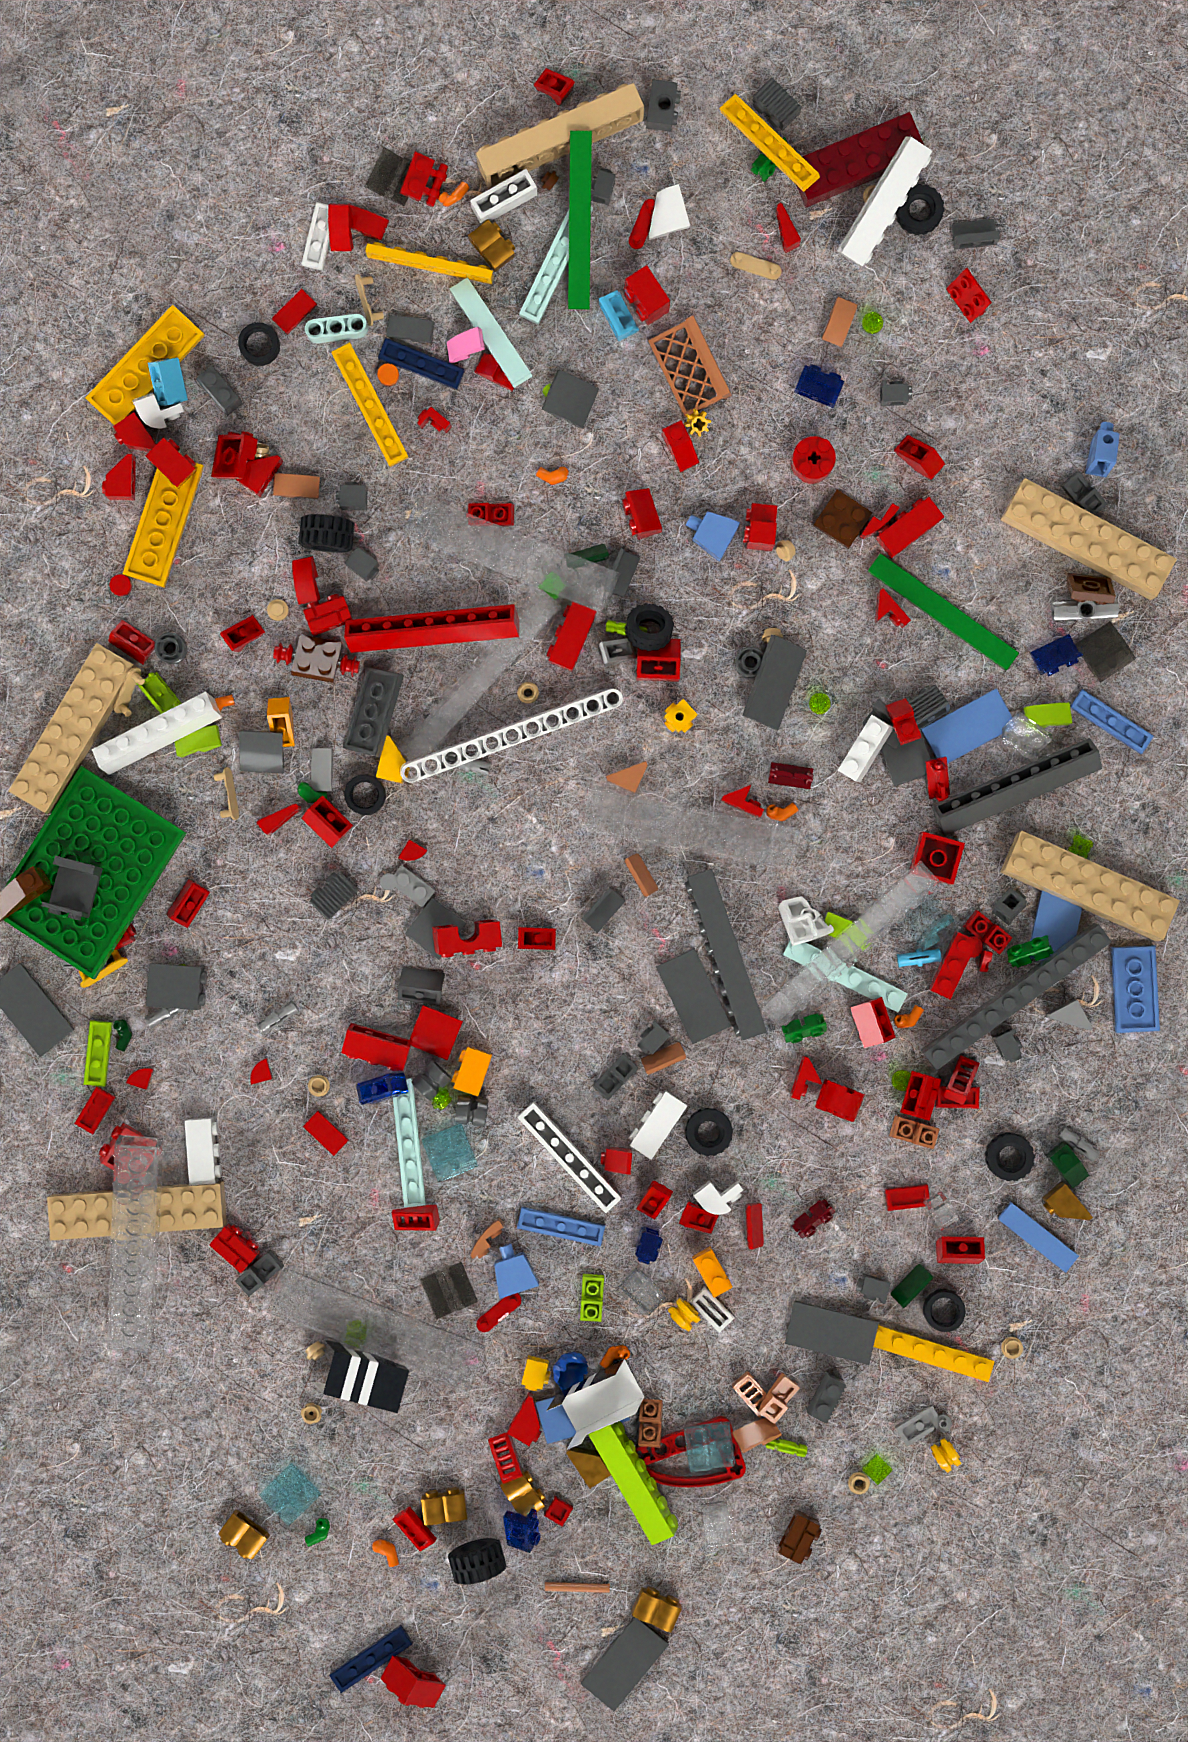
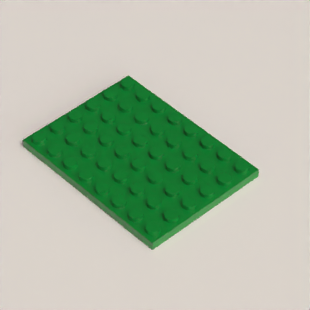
(109, 831)

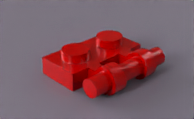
(417, 176)

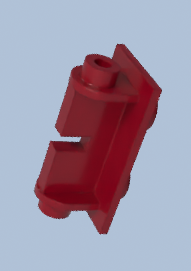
(791, 775)
(820, 1215)

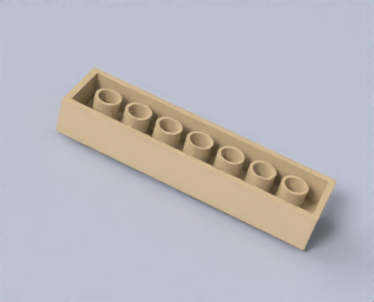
(551, 137)
(1088, 539)
(72, 730)
(1090, 886)
(180, 1209)

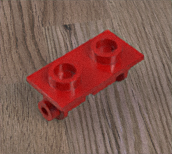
(938, 778)

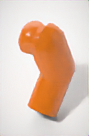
(455, 196)
(554, 477)
(225, 701)
(779, 813)
(908, 1020)
(614, 1353)
(388, 1549)

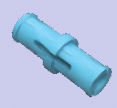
(904, 959)

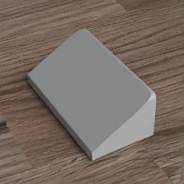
(322, 769)

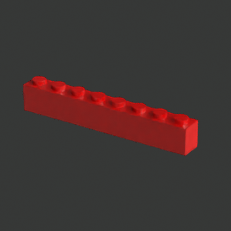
(432, 628)

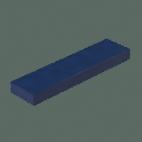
(421, 364)
(370, 1658)

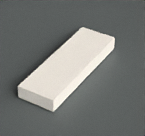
(318, 239)

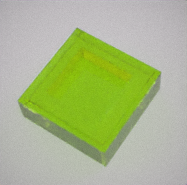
(877, 1469)

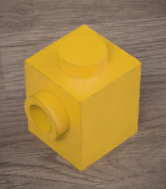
(535, 1373)

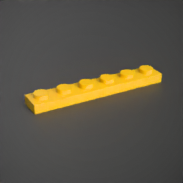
(769, 142)
(422, 261)
(369, 404)
(933, 1353)

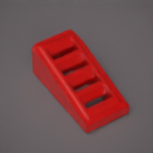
(789, 234)
(274, 821)
(958, 1092)
(418, 1211)
(496, 1441)

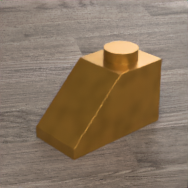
(1064, 1203)
(589, 1465)

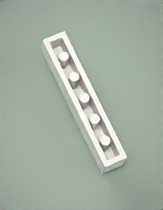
(884, 201)
(157, 733)
(569, 1157)

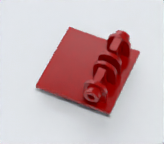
(969, 295)

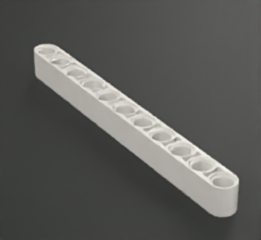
(522, 734)

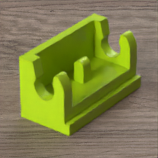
(159, 693)

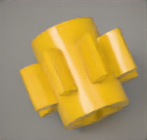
(702, 426)

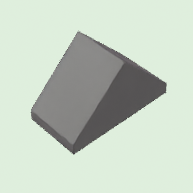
(616, 651)
(1071, 1014)

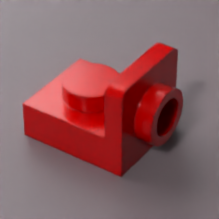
(437, 419)

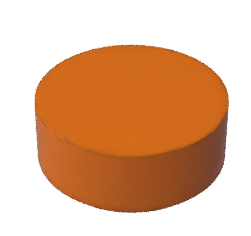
(388, 374)

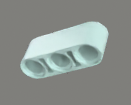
(326, 324)

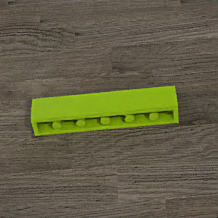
(635, 1482)

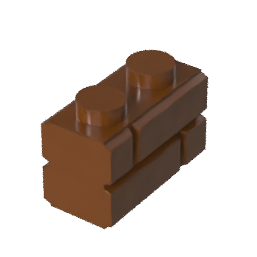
(799, 1537)

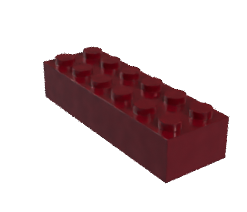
(857, 158)

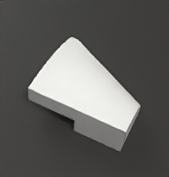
(668, 213)
(802, 921)

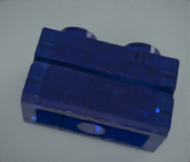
(819, 385)
(382, 1088)
(648, 1245)

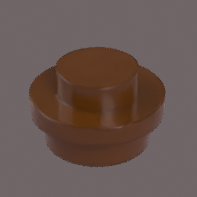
(549, 180)

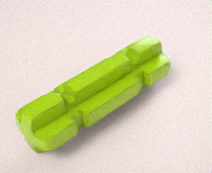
(612, 626)
(788, 1447)

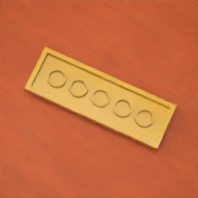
(130, 378)
(161, 528)

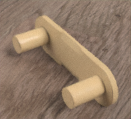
(755, 265)
(370, 317)
(124, 696)
(227, 776)

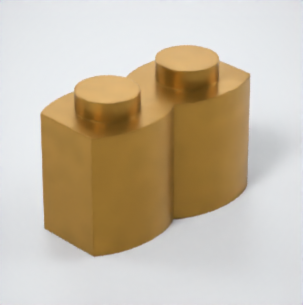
(492, 245)
(523, 1494)
(444, 1507)
(243, 1534)
(656, 1609)

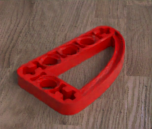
(691, 1481)

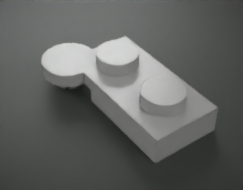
(409, 885)
(922, 1424)

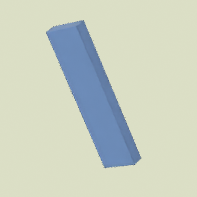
(1111, 721)
(561, 1226)
(1038, 1237)

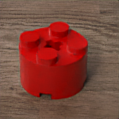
(822, 451)
(839, 1100)

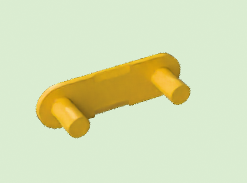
(119, 962)

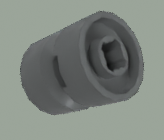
(431, 1080)
(471, 1111)

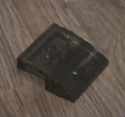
(388, 176)
(1105, 651)
(448, 1290)

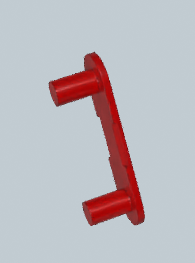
(642, 225)
(498, 1312)

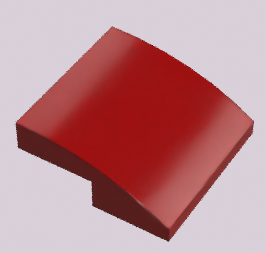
(435, 1032)

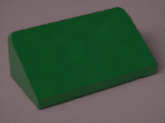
(593, 554)
(911, 1285)

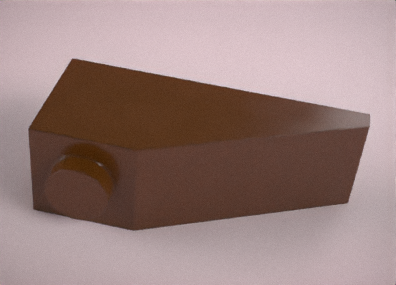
(23, 890)

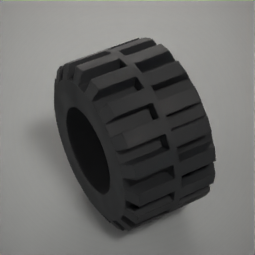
(326, 533)
(477, 1561)

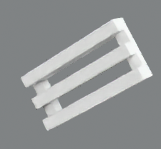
(699, 1295)

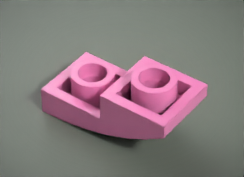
(465, 344)

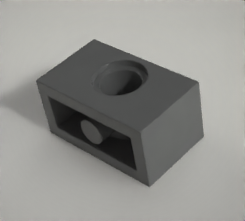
(660, 93)

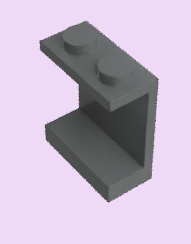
(74, 888)
(176, 986)

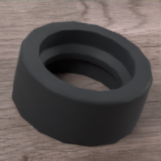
(248, 331)
(348, 794)
(927, 1310)

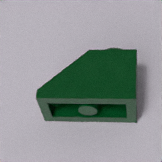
(1067, 1164)

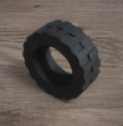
(937, 208)
(652, 613)
(720, 1143)
(1026, 1156)

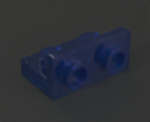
(1055, 654)
(522, 1531)

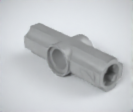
(1071, 610)

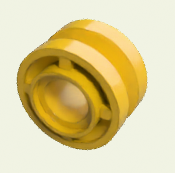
(684, 1314)
(945, 1455)

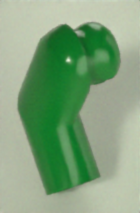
(308, 793)
(320, 1534)

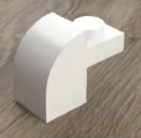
(152, 415)
(714, 1201)

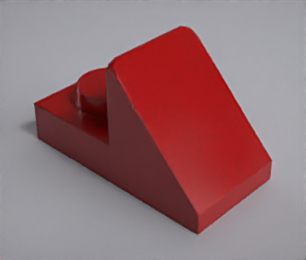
(554, 85)
(491, 370)
(885, 605)
(242, 633)
(903, 721)
(737, 800)
(536, 938)
(805, 1072)
(654, 1199)
(698, 1218)

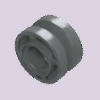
(162, 643)
(740, 666)

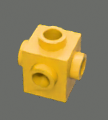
(685, 711)

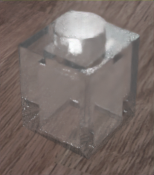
(941, 1210)

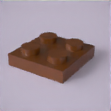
(842, 519)
(1090, 588)

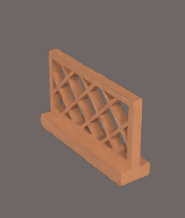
(706, 357)

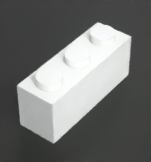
(504, 197)
(865, 748)
(657, 1124)
(202, 1151)

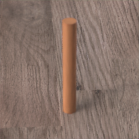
(577, 1587)

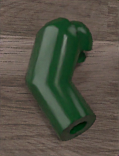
(124, 1032)

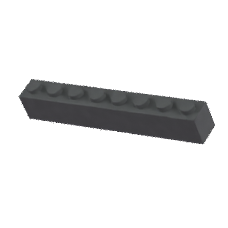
(1017, 786)
(726, 954)

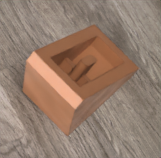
(629, 777)

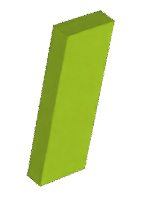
(98, 1053)

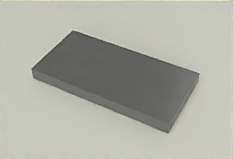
(774, 682)
(373, 711)
(693, 996)
(32, 1010)
(831, 1332)
(624, 1663)

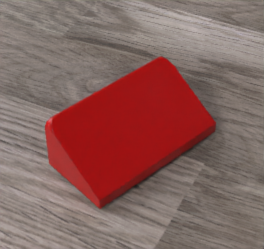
(132, 642)
(187, 903)
(754, 1225)

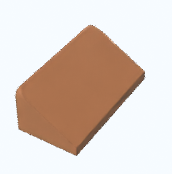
(641, 875)
(663, 1058)

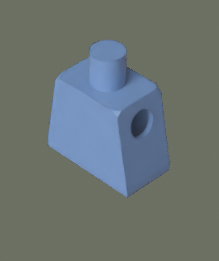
(1103, 451)
(713, 533)
(514, 1272)

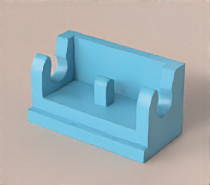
(618, 315)
(167, 381)

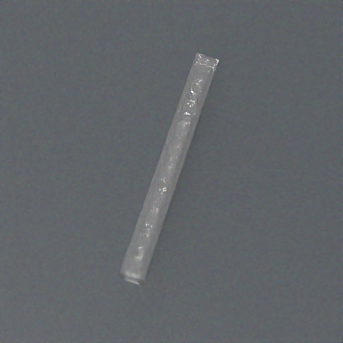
(479, 679)
(852, 941)

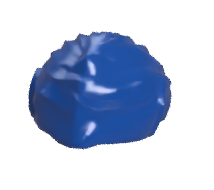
(570, 1369)

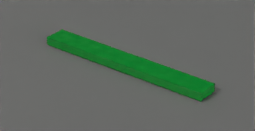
(580, 219)
(943, 612)

